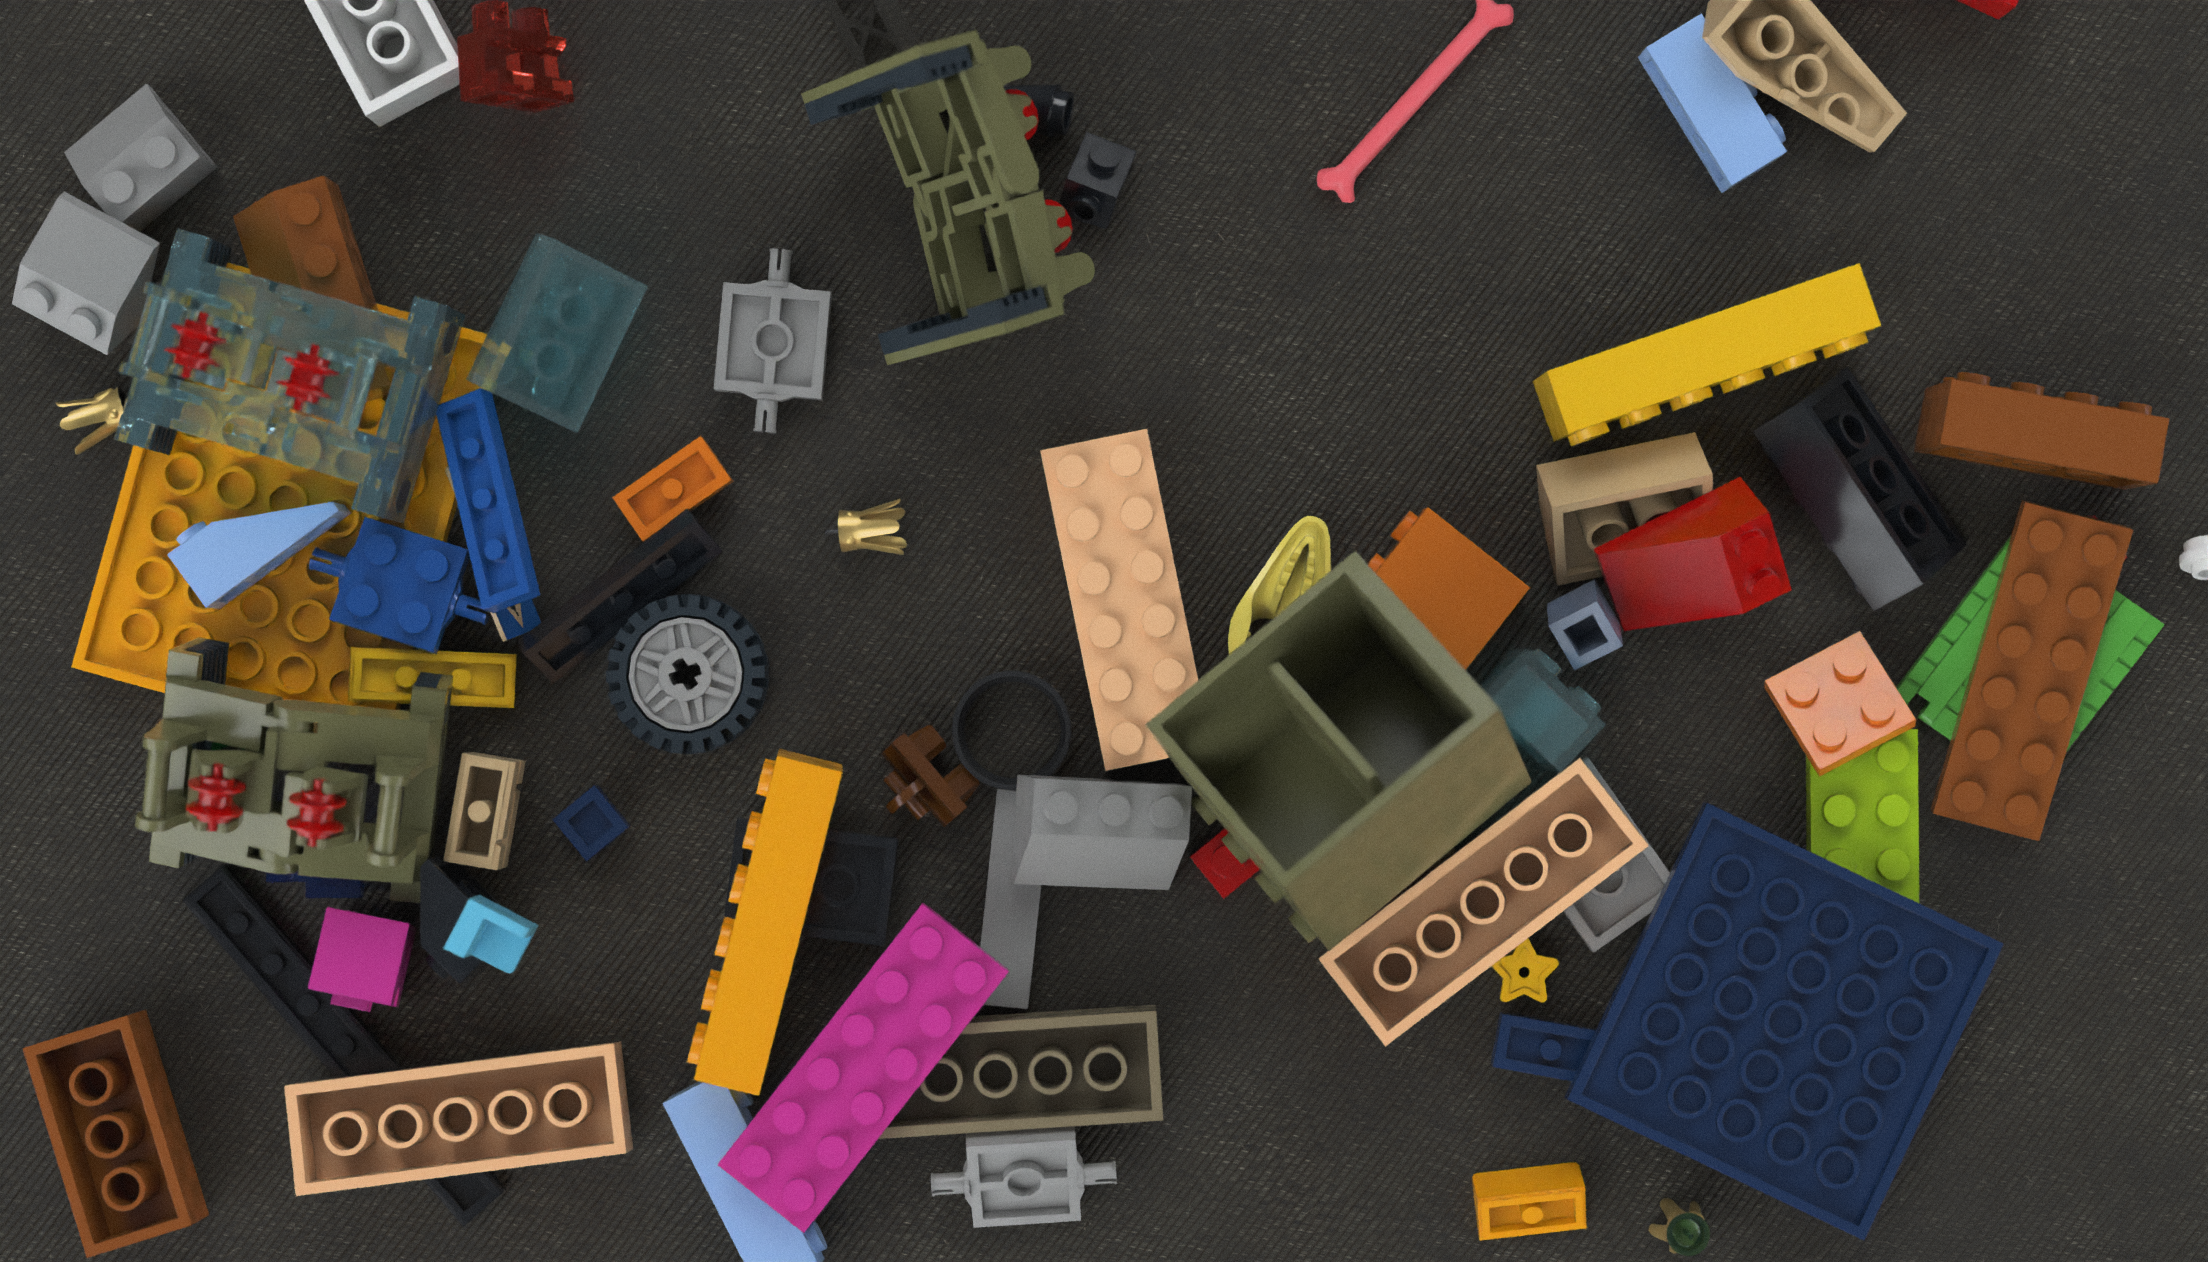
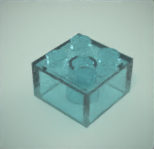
(1540, 710)

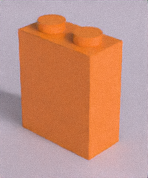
(1448, 583)

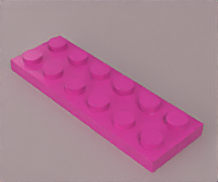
(863, 1067)

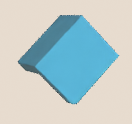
(491, 934)

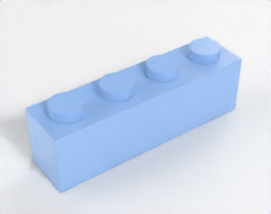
(708, 1125)

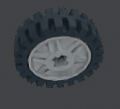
(701, 634)

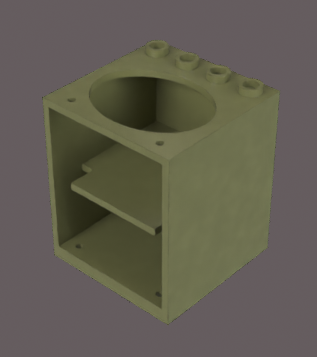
(1341, 751)

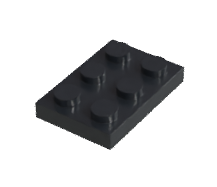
(849, 889)

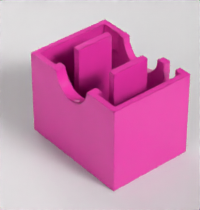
(361, 959)

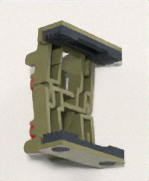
(956, 176)

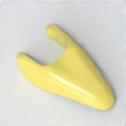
(1290, 571)

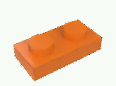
(672, 487)

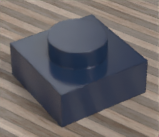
(591, 822)

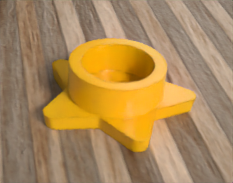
(1534, 984)

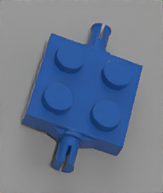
(399, 585)

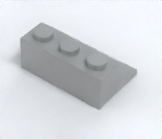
(1099, 832)

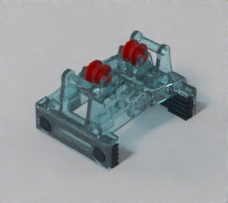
(228, 324)

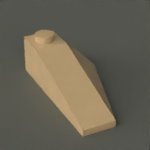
(1803, 63)

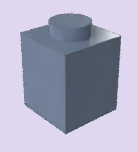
(1584, 624)

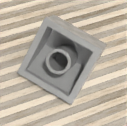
(139, 160)
(86, 274)

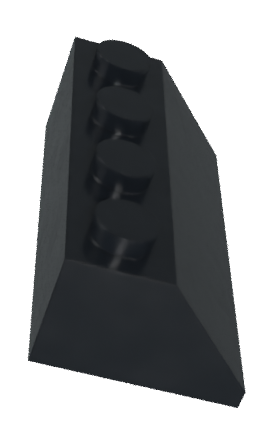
(1860, 489)

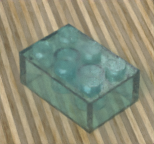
(557, 332)

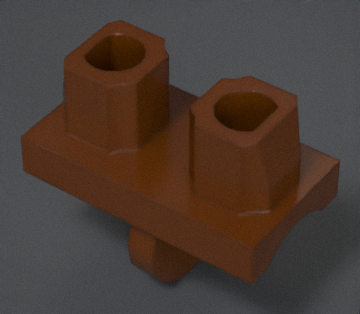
(920, 784)

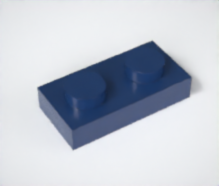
(1539, 1046)

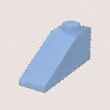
(238, 552)

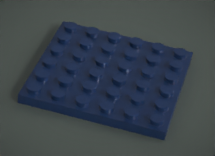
(1784, 1021)

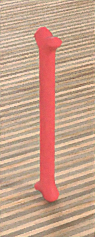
(1343, 176)

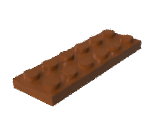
(2031, 670)

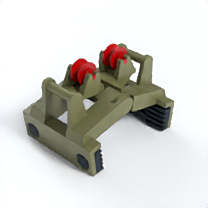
(227, 799)

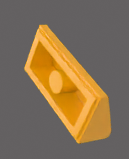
(1529, 1201)

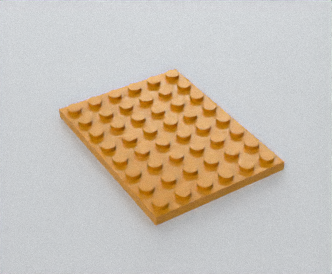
(282, 622)

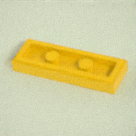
(390, 674)

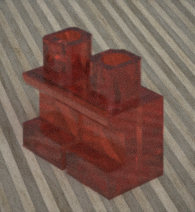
(512, 64)

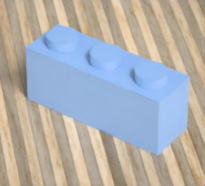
(1713, 106)

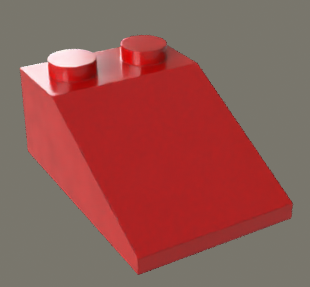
(1695, 561)

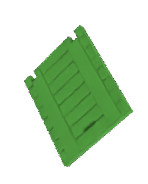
(1947, 661)

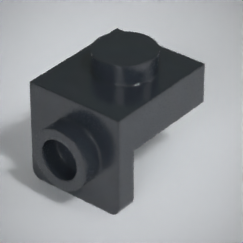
(1096, 180)

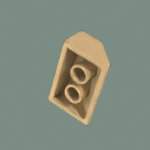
(1611, 493)

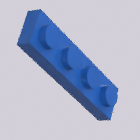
(487, 501)

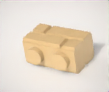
(484, 811)

